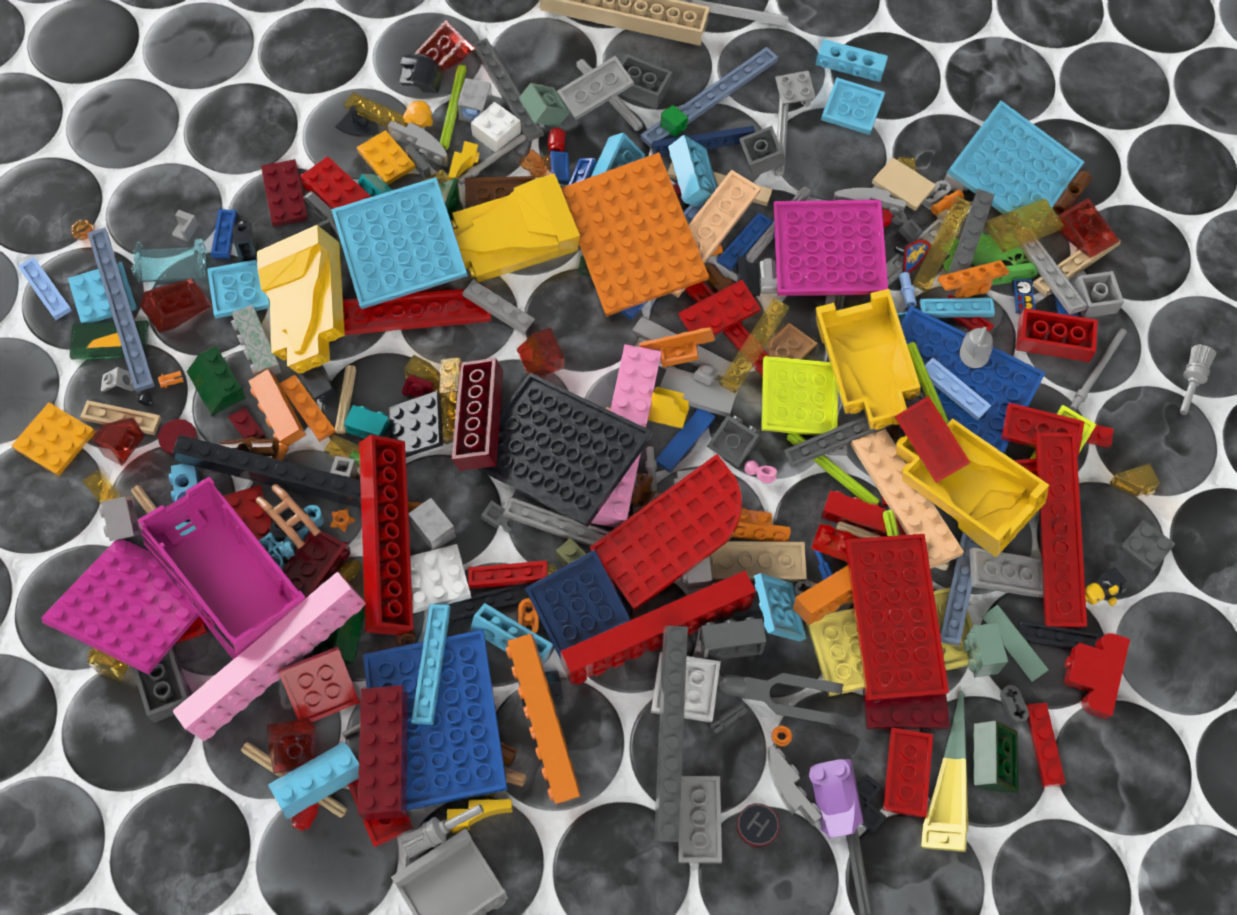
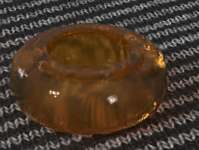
(77, 226)

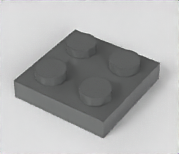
(1147, 546)

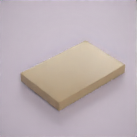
(904, 183)

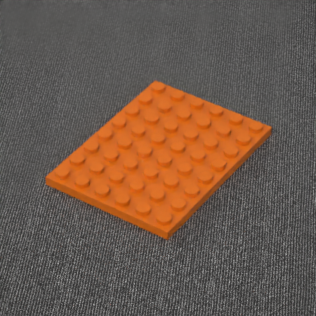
(634, 234)

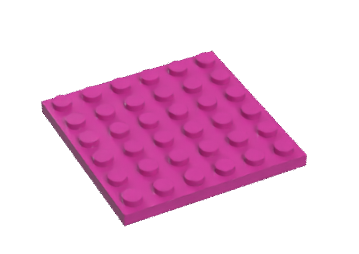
(829, 247)
(124, 607)

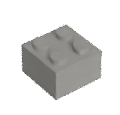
(1099, 293)
(120, 518)

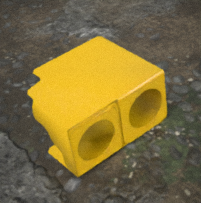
(668, 407)

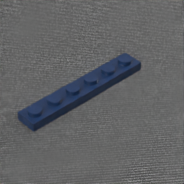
(708, 140)

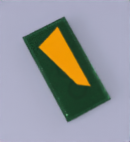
(101, 340)

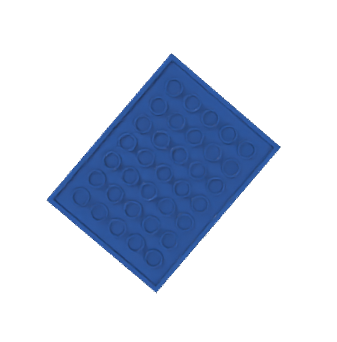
(998, 382)
(463, 747)

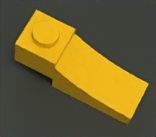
(463, 160)
(490, 807)

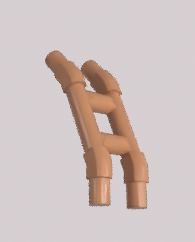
(287, 526)

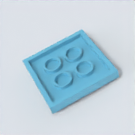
(853, 106)
(236, 288)
(91, 295)
(777, 605)

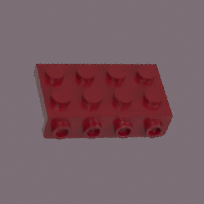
(316, 562)

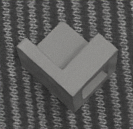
(186, 226)

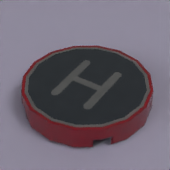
(757, 825)

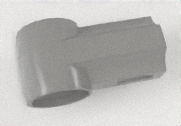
(768, 277)

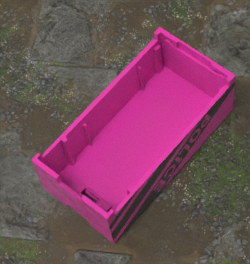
(219, 567)

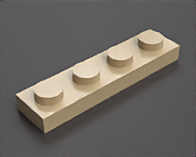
(104, 414)

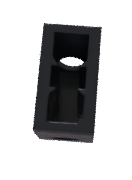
(243, 235)

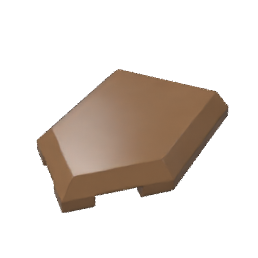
(791, 343)

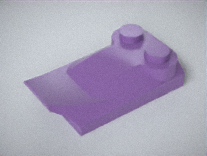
(837, 797)

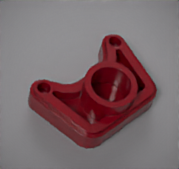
(417, 387)

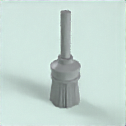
(1197, 372)
(433, 832)

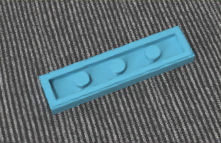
(958, 307)

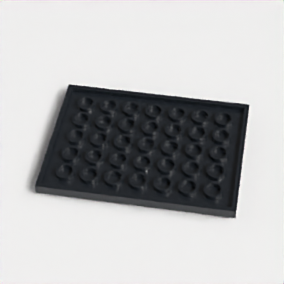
(564, 448)

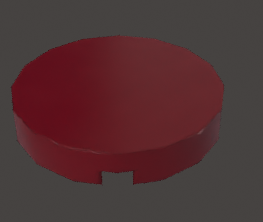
(170, 431)

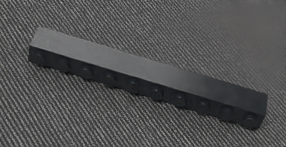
(267, 470)

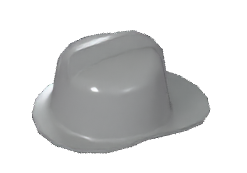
(976, 348)

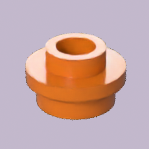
(781, 730)

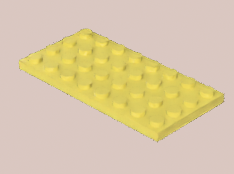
(839, 651)

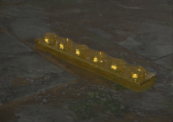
(941, 244)
(754, 345)

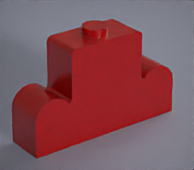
(1098, 672)

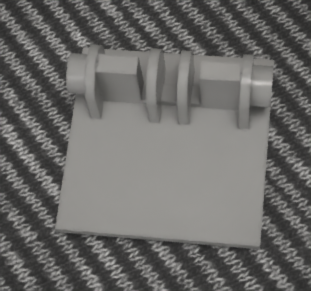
(795, 88)

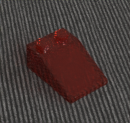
(446, 46)
(1087, 229)
(174, 304)

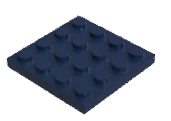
(577, 602)

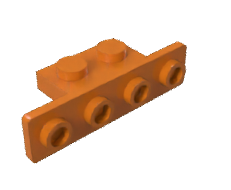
(973, 280)
(679, 347)
(759, 527)

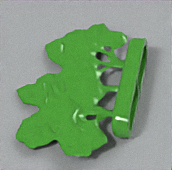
(988, 251)

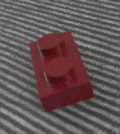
(245, 424)

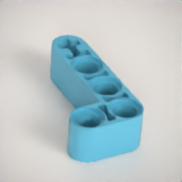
(270, 542)

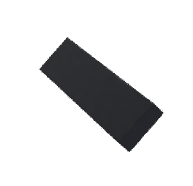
(497, 599)
(1055, 636)

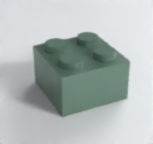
(544, 105)
(985, 650)

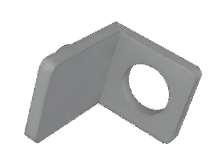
(114, 378)

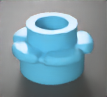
(286, 550)

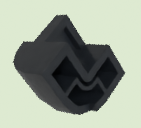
(421, 72)

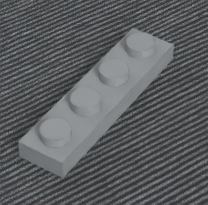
(498, 307)

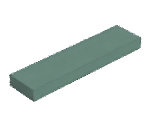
(1016, 644)

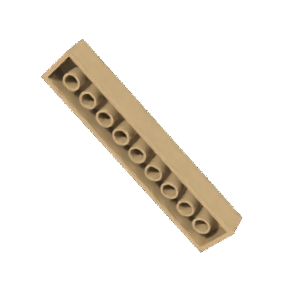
(660, 18)

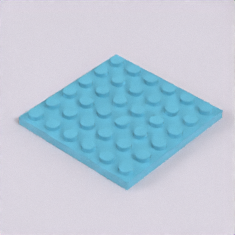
(1015, 162)
(399, 243)

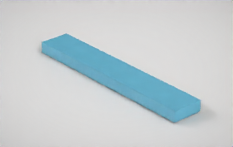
(431, 664)

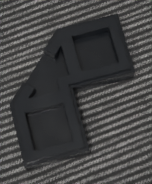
(867, 791)

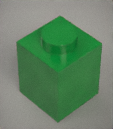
(673, 121)

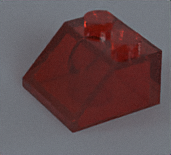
(541, 354)
(118, 439)
(291, 744)

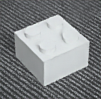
(495, 127)

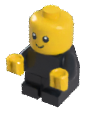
(1106, 587)

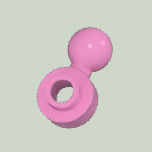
(765, 474)

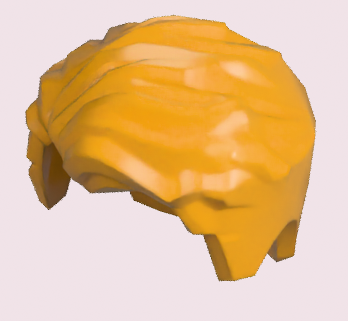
(419, 114)

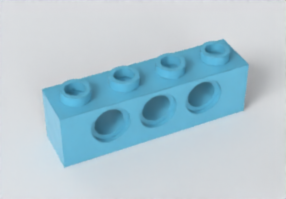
(851, 60)
(179, 476)
(500, 629)

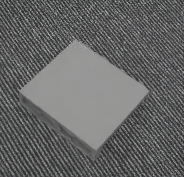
(450, 881)

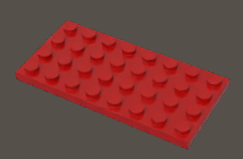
(896, 617)

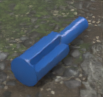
(824, 567)

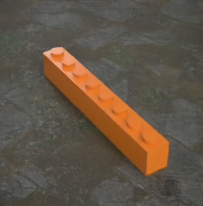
(544, 719)

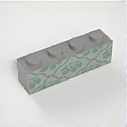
(255, 340)

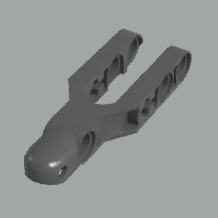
(760, 691)

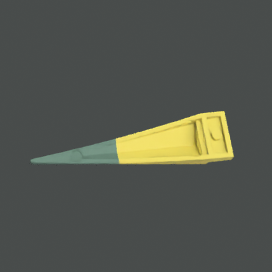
(948, 812)

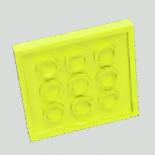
(798, 396)

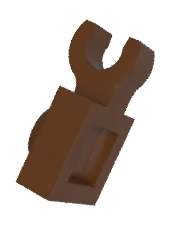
(641, 491)

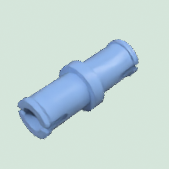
(907, 290)

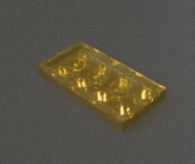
(1023, 225)

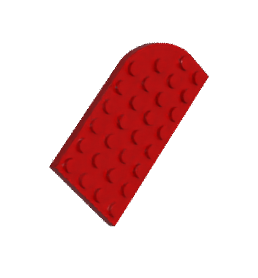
(672, 532)

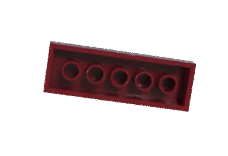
(477, 414)
(383, 753)

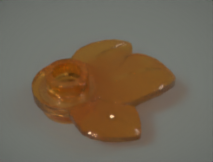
(536, 164)

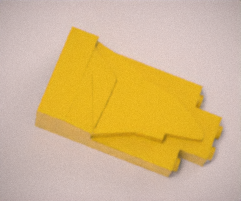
(516, 230)
(304, 296)
(869, 358)
(987, 497)

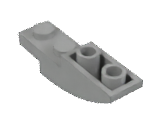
(421, 140)
(892, 204)
(784, 780)

